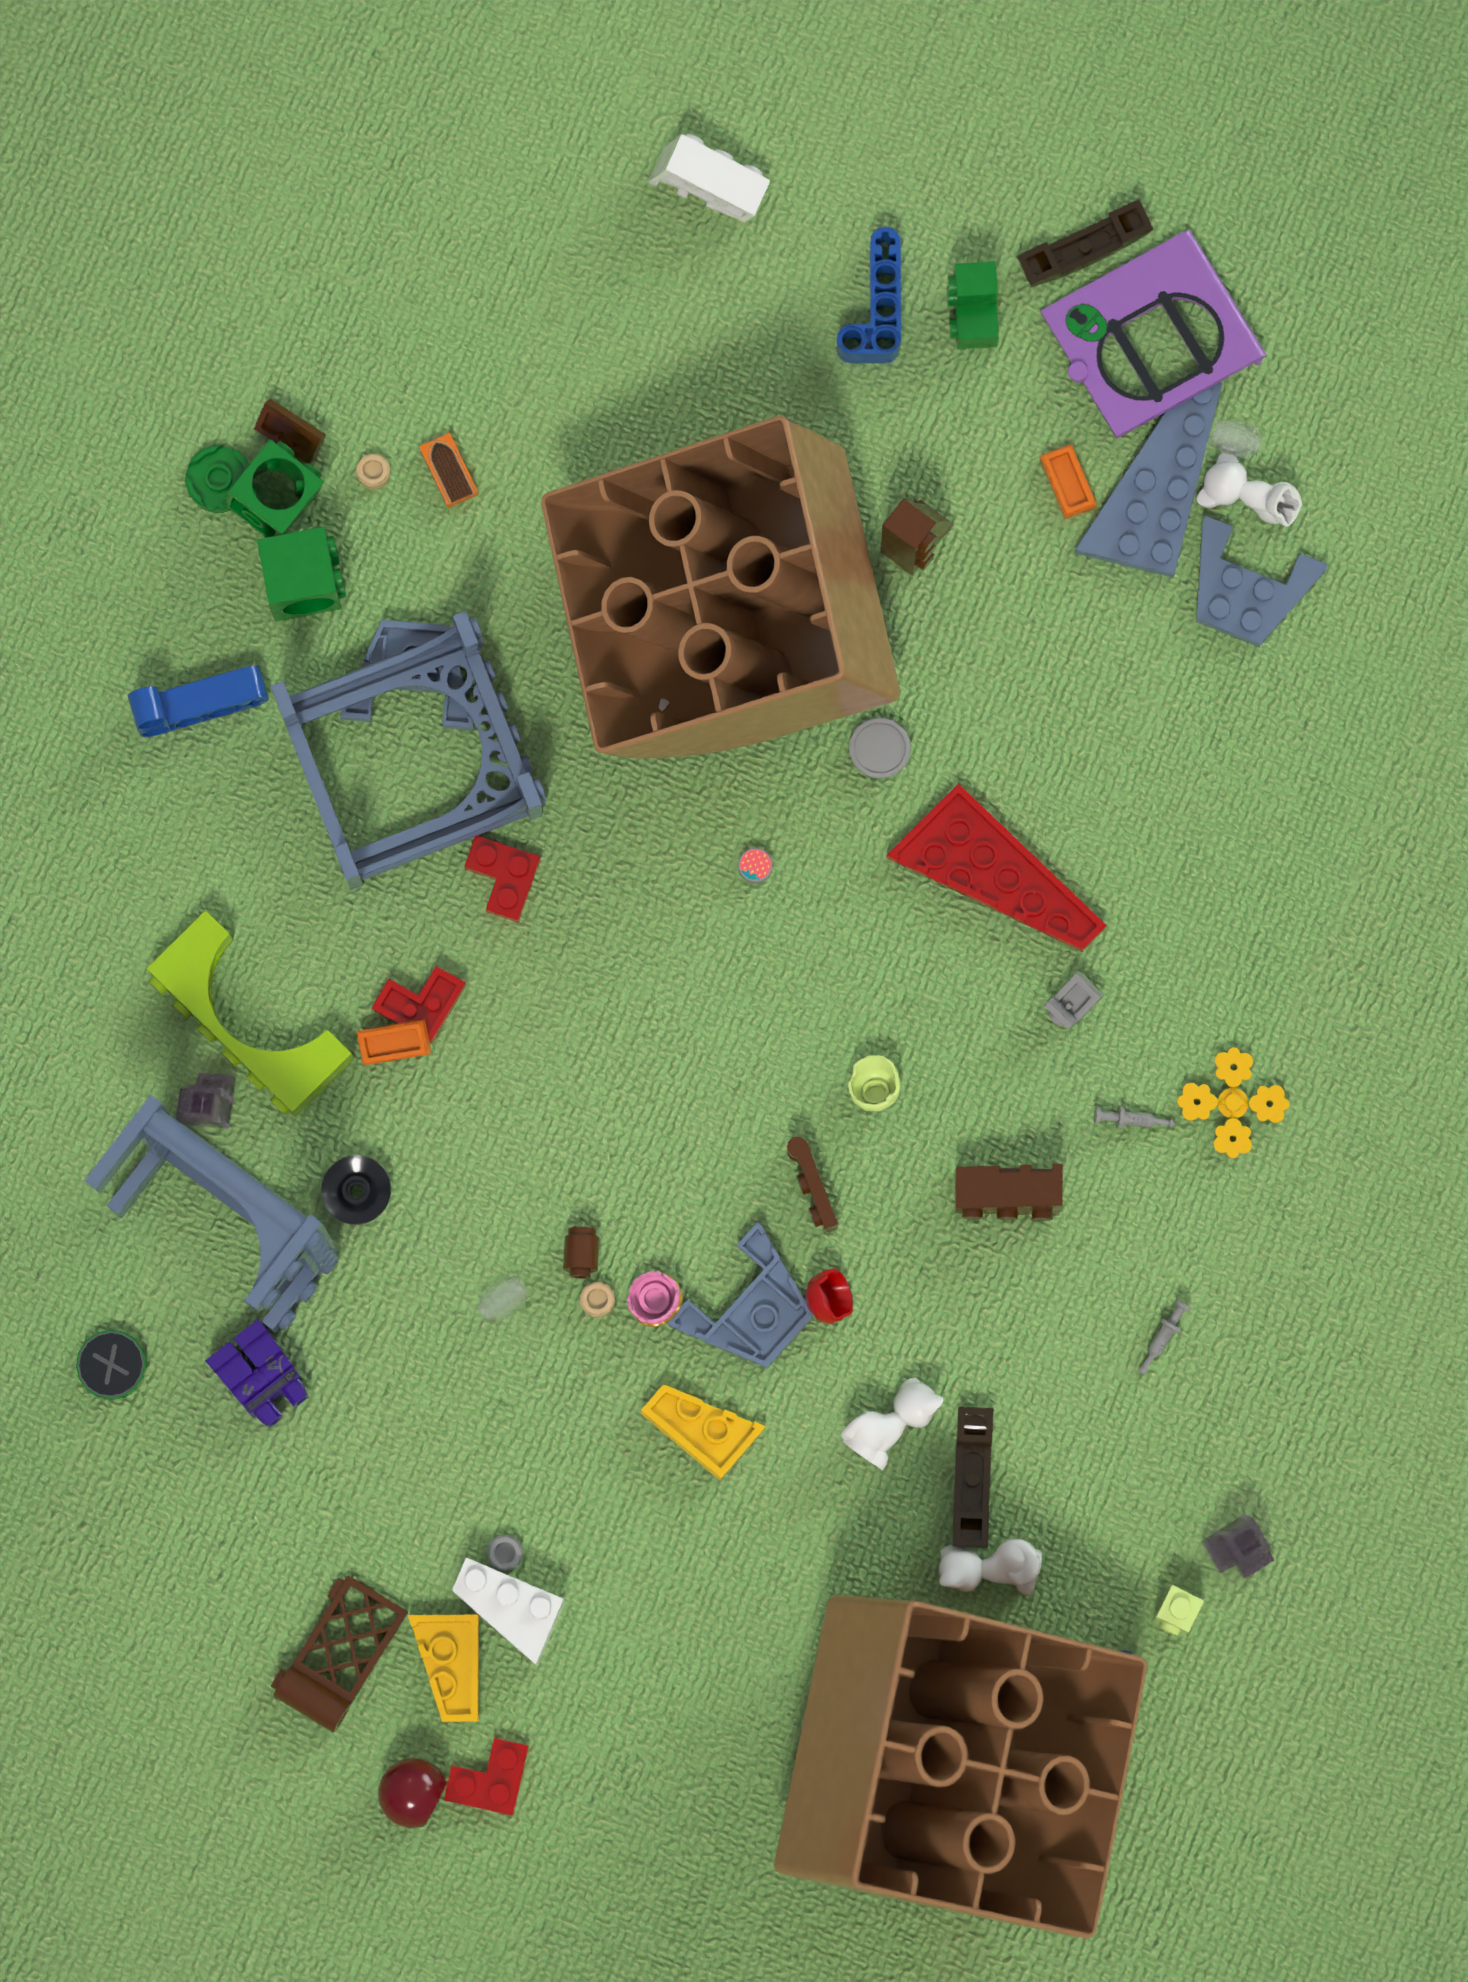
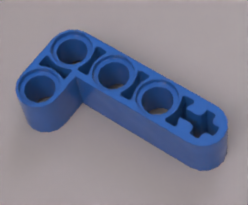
(880, 295)
(197, 701)

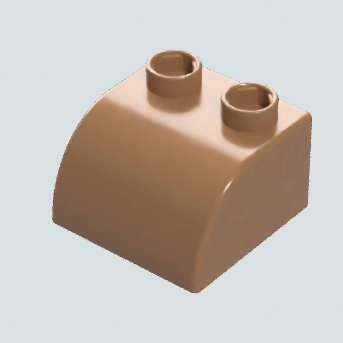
(725, 588)
(961, 1764)

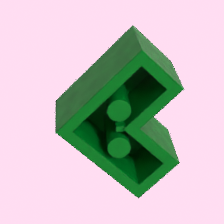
(974, 299)

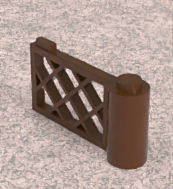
(309, 1690)

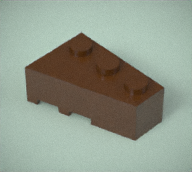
(913, 534)
(1009, 1192)

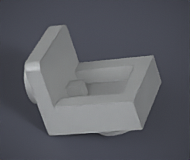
(1073, 1001)

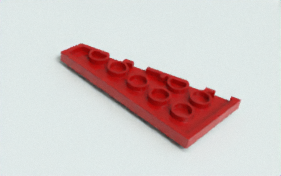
(982, 860)

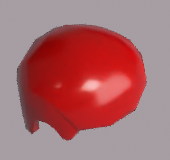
(829, 1296)

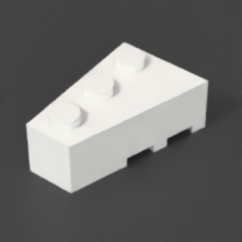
(710, 176)
(510, 1606)

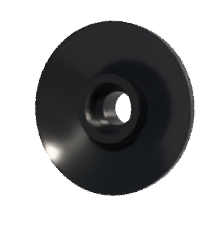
(353, 1172)

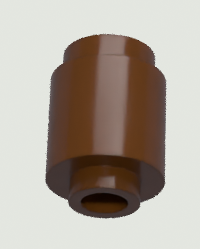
(581, 1252)

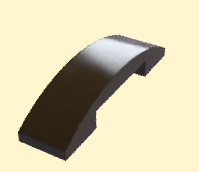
(1086, 246)
(972, 1477)

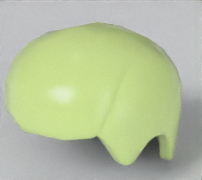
(874, 1083)

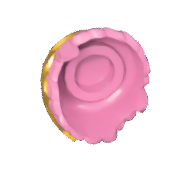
(654, 1298)

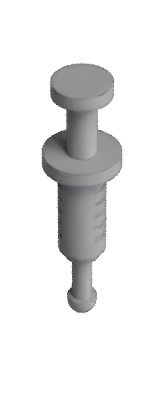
(1130, 1118)
(1164, 1335)

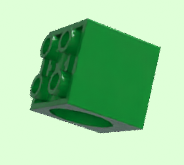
(243, 496)
(301, 573)

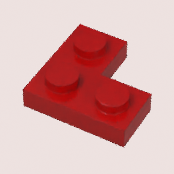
(513, 874)
(432, 1003)
(495, 1789)

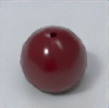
(410, 1792)

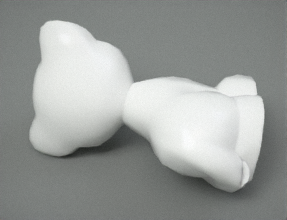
(1228, 482)
(875, 1433)
(1012, 1563)

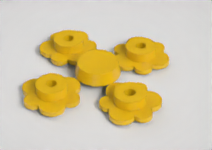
(1233, 1103)

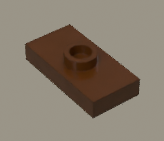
(284, 426)

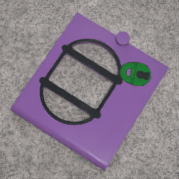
(1153, 279)

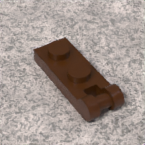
(811, 1183)

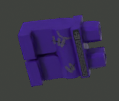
(267, 1382)

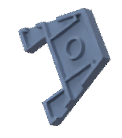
(1240, 599)
(398, 637)
(761, 1318)

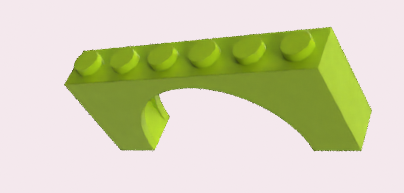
(289, 1075)

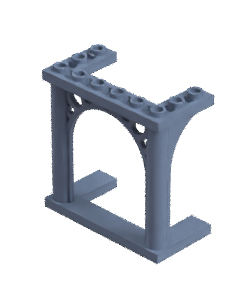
(453, 648)
(291, 1245)

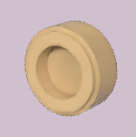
(373, 471)
(597, 1299)

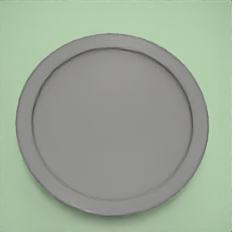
(879, 747)

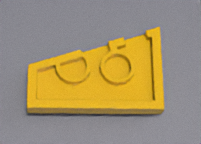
(702, 1431)
(452, 1662)

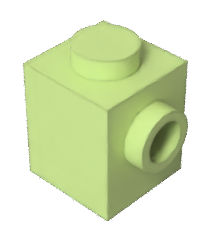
(1178, 1611)

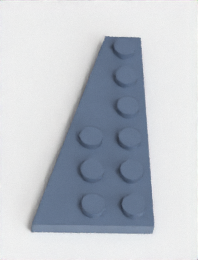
(1152, 503)

